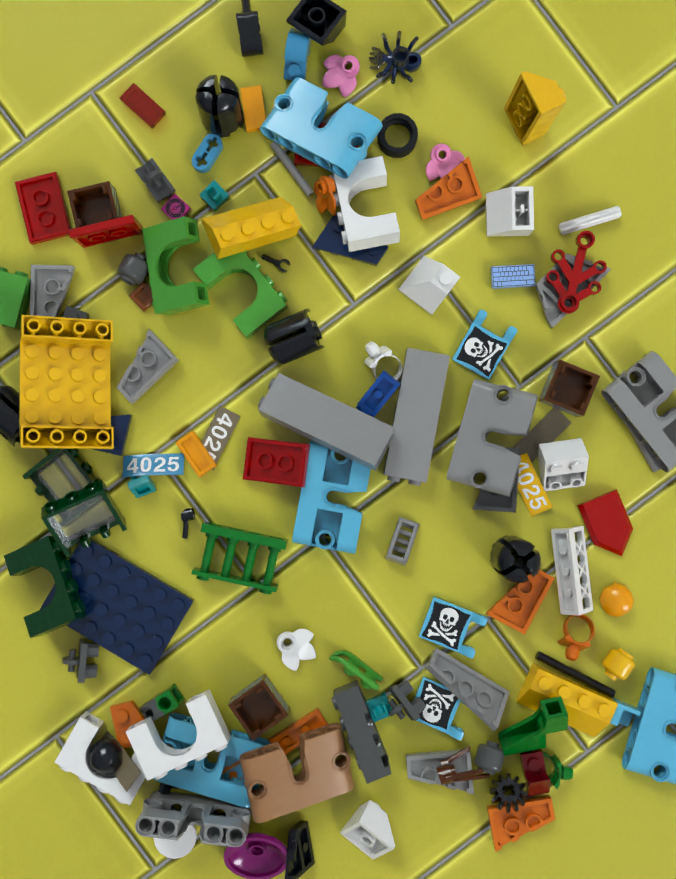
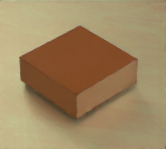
(142, 296)

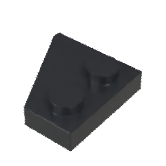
(299, 851)

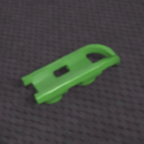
(351, 668)

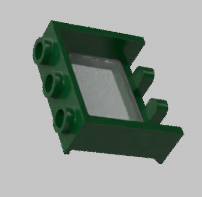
(60, 474)
(81, 516)

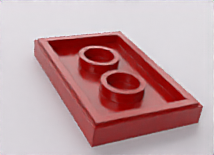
(43, 208)
(106, 231)
(276, 462)

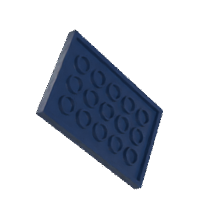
(124, 606)

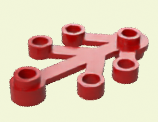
(574, 275)

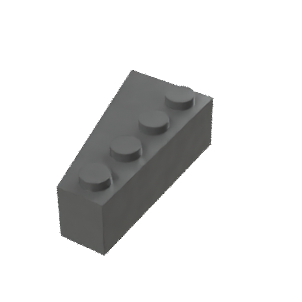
(362, 732)

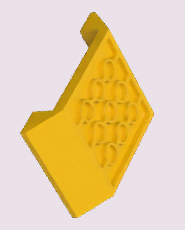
(65, 383)

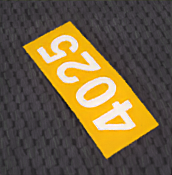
(531, 488)

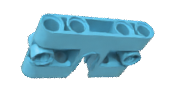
(327, 146)
(317, 513)
(648, 740)
(204, 776)

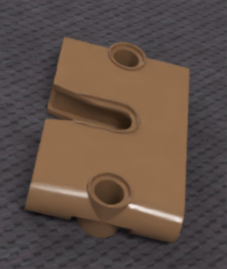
(281, 790)

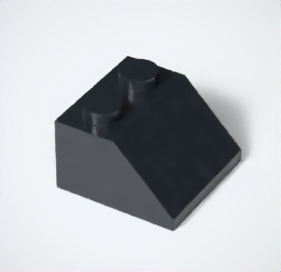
(318, 20)

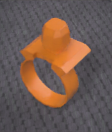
(572, 647)

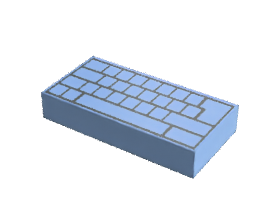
(512, 276)

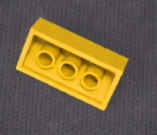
(534, 106)
(251, 227)
(586, 707)

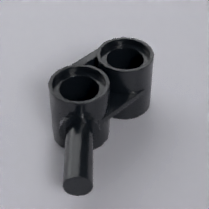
(249, 31)

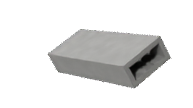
(416, 416)
(326, 421)

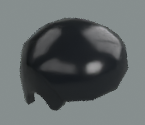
(104, 756)

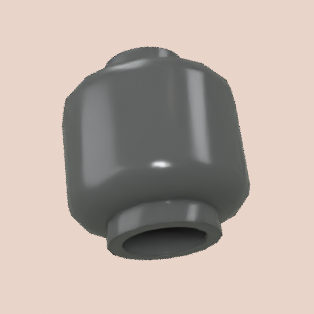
(133, 269)
(489, 757)

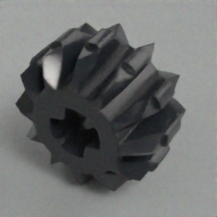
(510, 801)

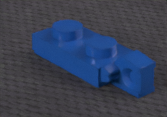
(378, 394)

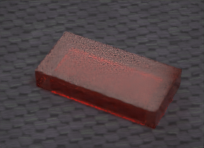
(142, 105)

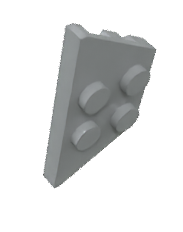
(549, 297)

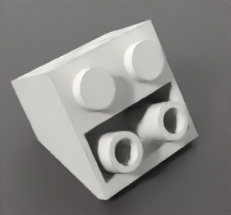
(510, 212)
(563, 464)

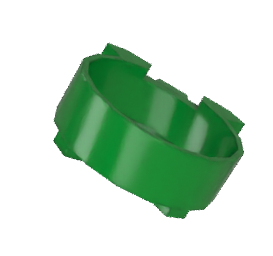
(559, 771)

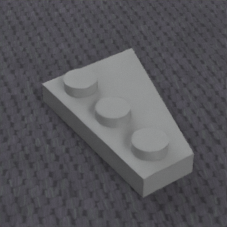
(148, 367)

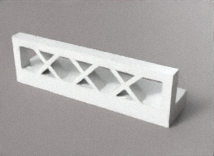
(569, 571)

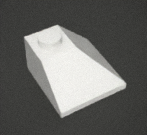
(429, 284)
(370, 830)

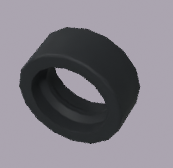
(404, 120)

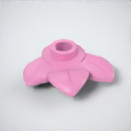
(338, 75)
(440, 167)

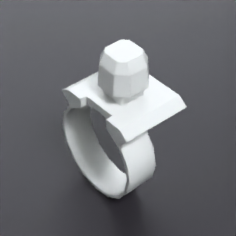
(376, 353)

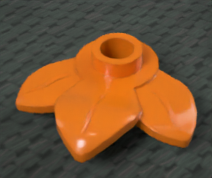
(324, 190)

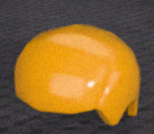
(616, 599)

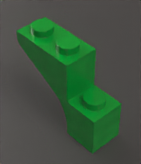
(532, 731)

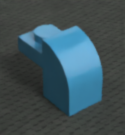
(296, 54)

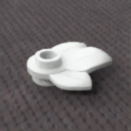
(298, 649)

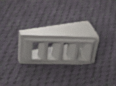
(409, 524)

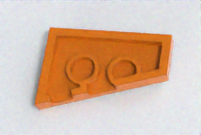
(450, 192)
(510, 826)

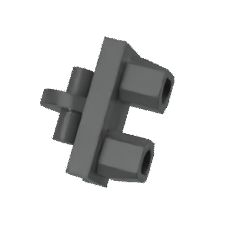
(155, 180)
(84, 670)
(411, 709)

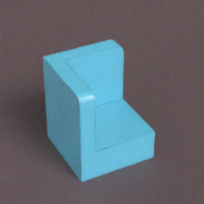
(623, 713)

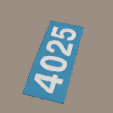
(153, 464)

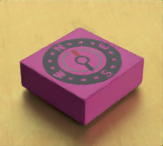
(175, 207)

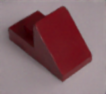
(535, 773)

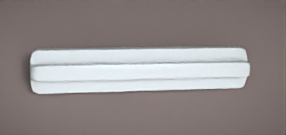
(590, 220)

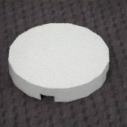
(180, 847)

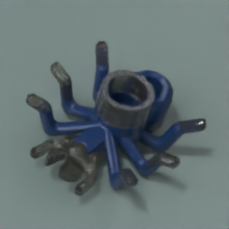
(400, 59)

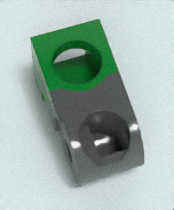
(162, 703)

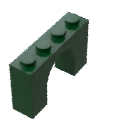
(66, 604)

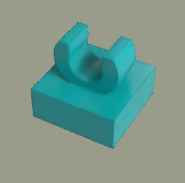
(214, 195)
(141, 486)
(379, 707)

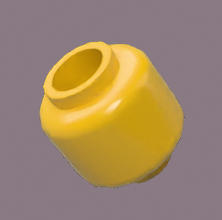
(618, 664)

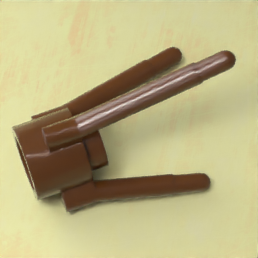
(447, 773)

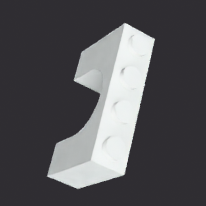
(363, 231)
(158, 758)
(75, 759)

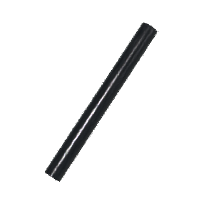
(575, 674)

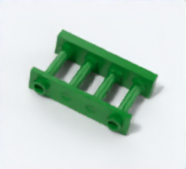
(254, 541)

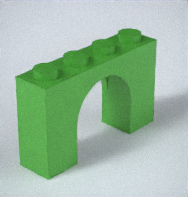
(160, 244)
(13, 297)
(267, 302)

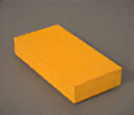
(253, 107)
(196, 453)

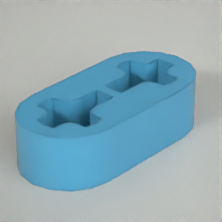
(203, 150)

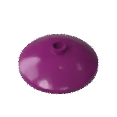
(257, 858)

